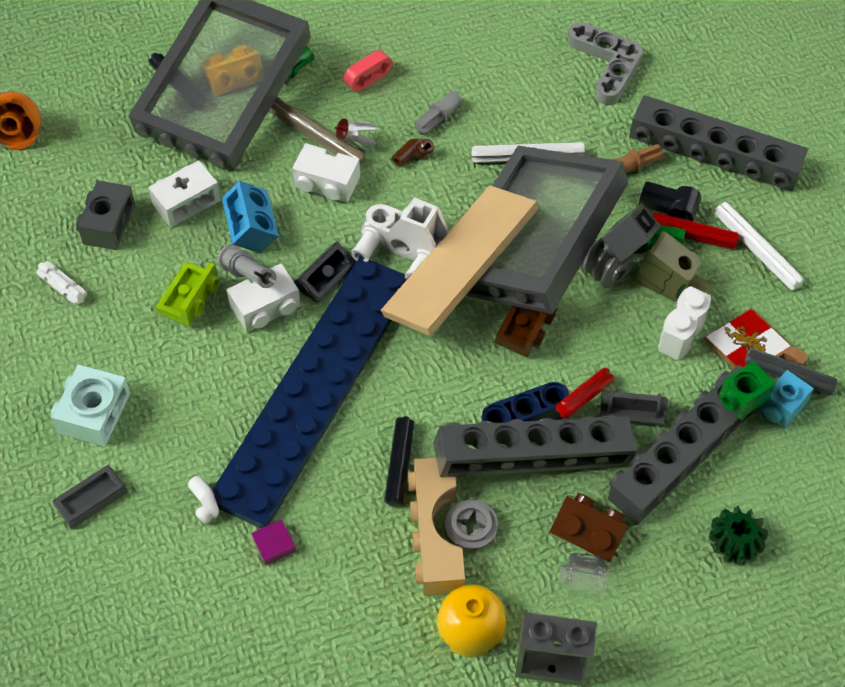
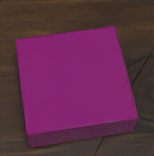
(273, 542)

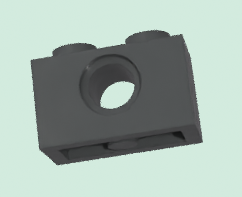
(106, 215)
(630, 232)

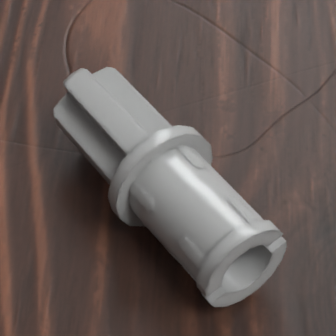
(438, 112)

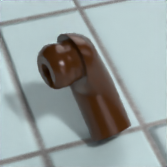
(413, 149)

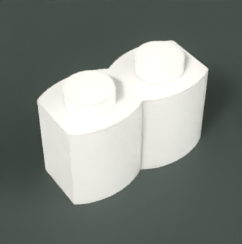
(684, 323)

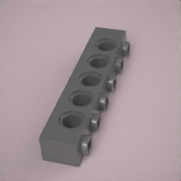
(718, 142)
(455, 458)
(639, 499)

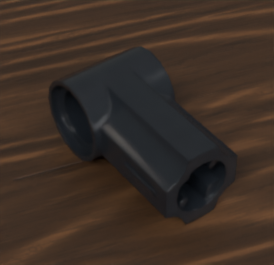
(677, 203)

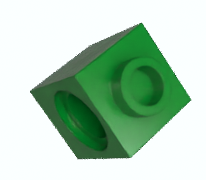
(751, 379)

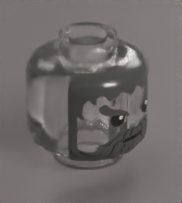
(584, 576)

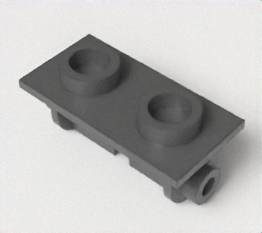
(638, 407)

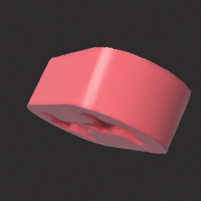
(367, 70)

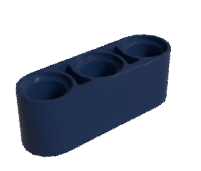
(533, 401)

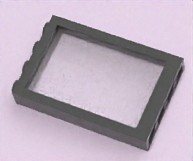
(220, 79)
(573, 202)

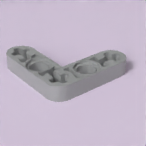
(617, 60)

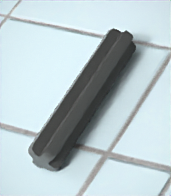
(778, 366)

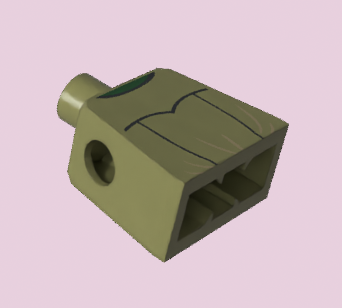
(670, 269)

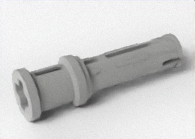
(242, 264)

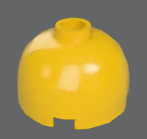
(472, 620)

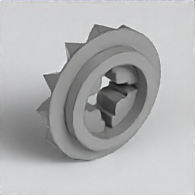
(462, 514)

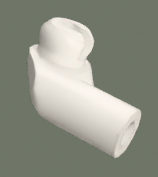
(205, 495)

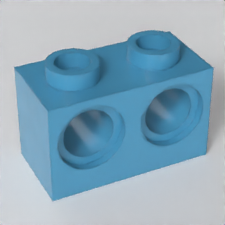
(250, 217)

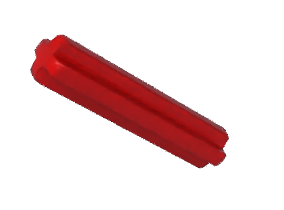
(700, 231)
(584, 393)

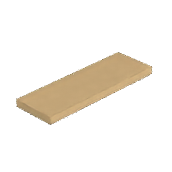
(459, 260)

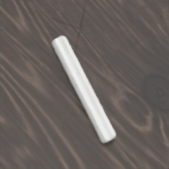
(502, 153)
(760, 246)

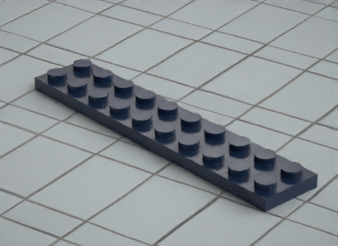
(308, 396)

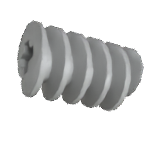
(604, 266)

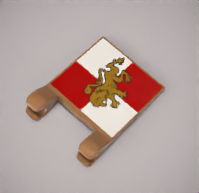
(751, 331)

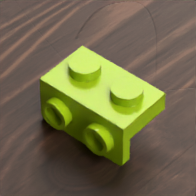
(188, 293)

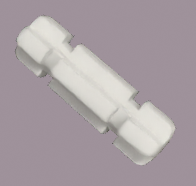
(61, 283)

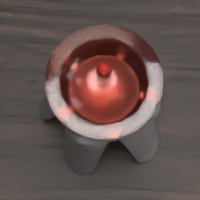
(347, 131)

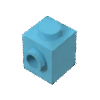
(787, 399)

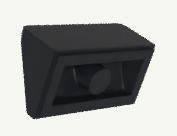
(325, 272)

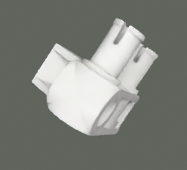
(414, 229)

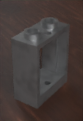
(570, 659)

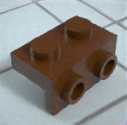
(523, 330)
(589, 526)

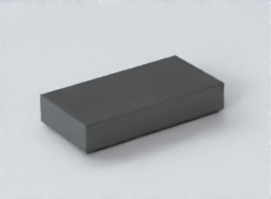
(89, 496)

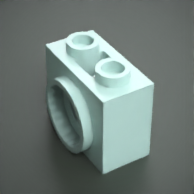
(81, 391)

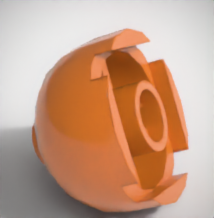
(18, 120)

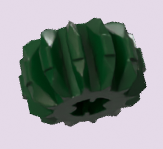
(732, 523)

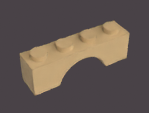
(441, 562)

